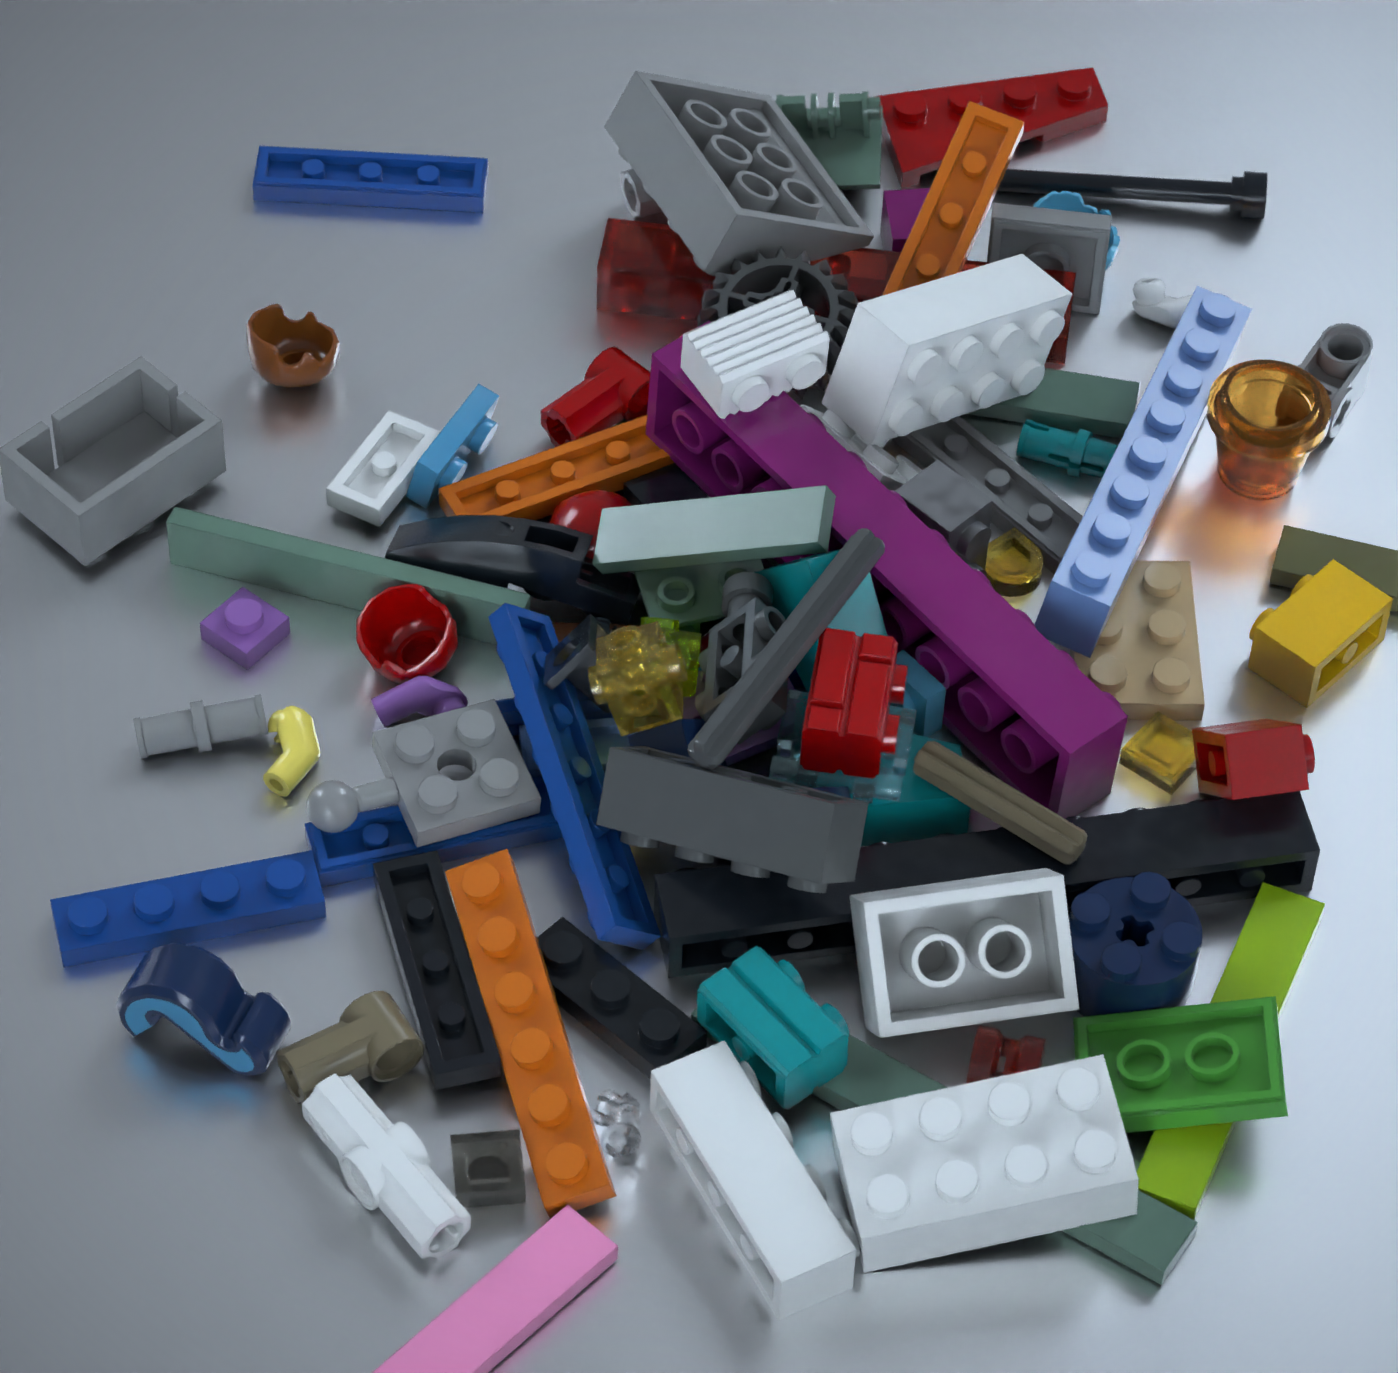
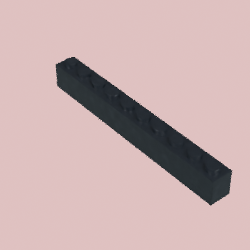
(1201, 847)

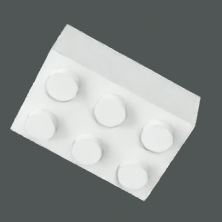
(964, 952)

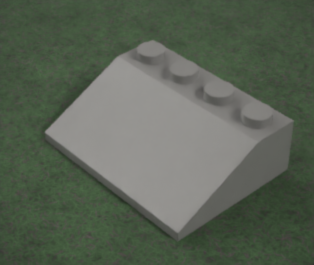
(730, 173)

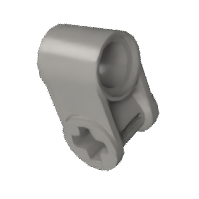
(1342, 366)

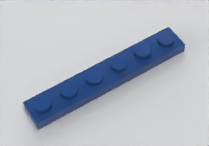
(573, 780)

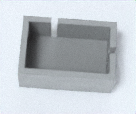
(121, 459)

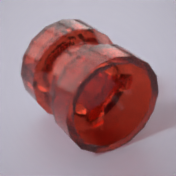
(992, 1045)

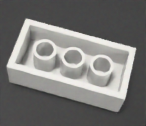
(946, 348)
(984, 1163)

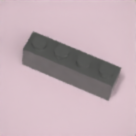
(732, 816)

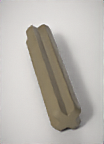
(1000, 802)

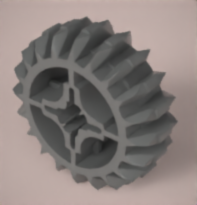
(770, 277)

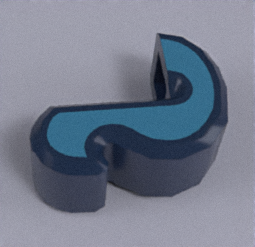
(206, 1004)

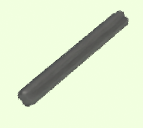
(786, 649)

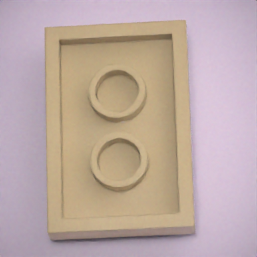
(1151, 645)

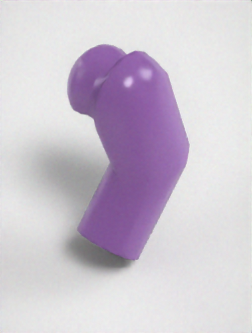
(418, 695)

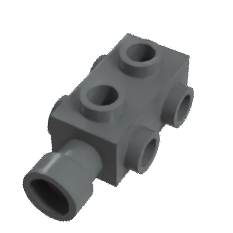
(737, 642)

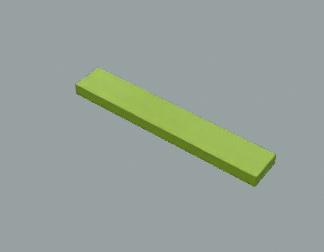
(1262, 965)

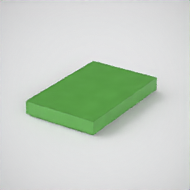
(1190, 1062)

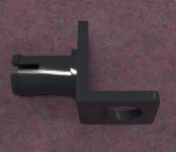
(574, 656)

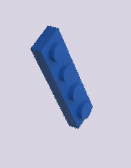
(188, 908)

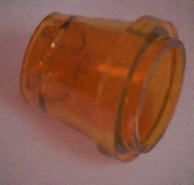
(1266, 425)

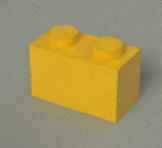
(1318, 632)

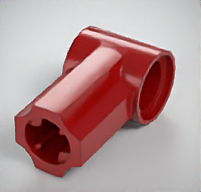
(611, 391)

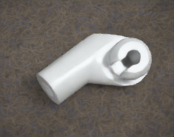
(1155, 305)

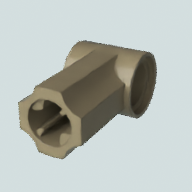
(366, 1042)

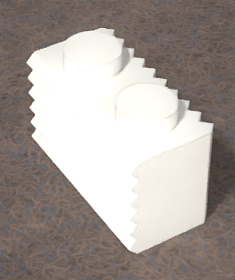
(755, 354)

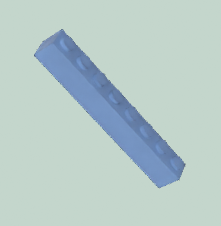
(1140, 473)

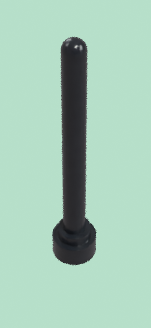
(1243, 193)

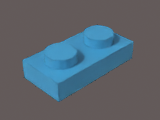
(444, 459)

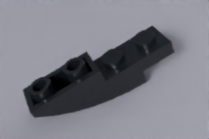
(518, 551)

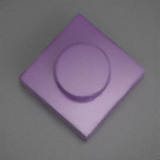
(245, 628)

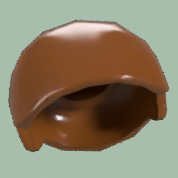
(290, 350)

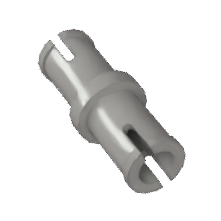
(200, 726)

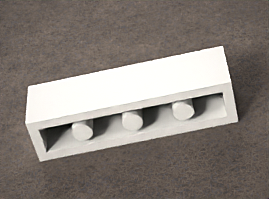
(754, 1179)

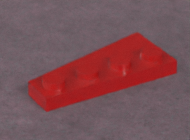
(923, 122)

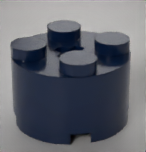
(1133, 945)

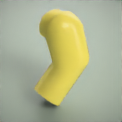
(299, 748)

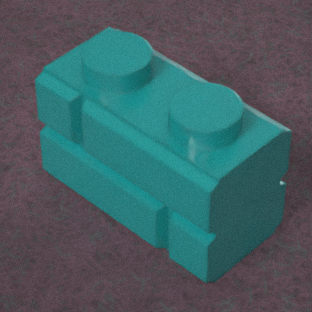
(774, 1025)

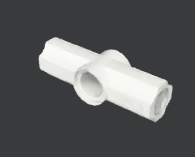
(386, 1166)

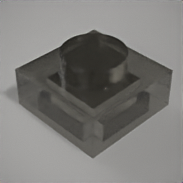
(488, 1168)

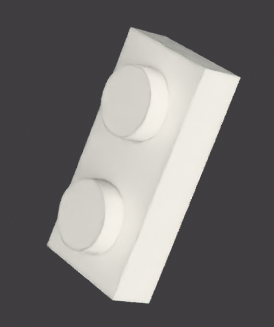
(380, 469)

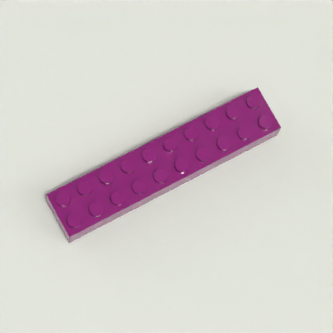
(1005, 684)

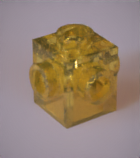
(639, 677)

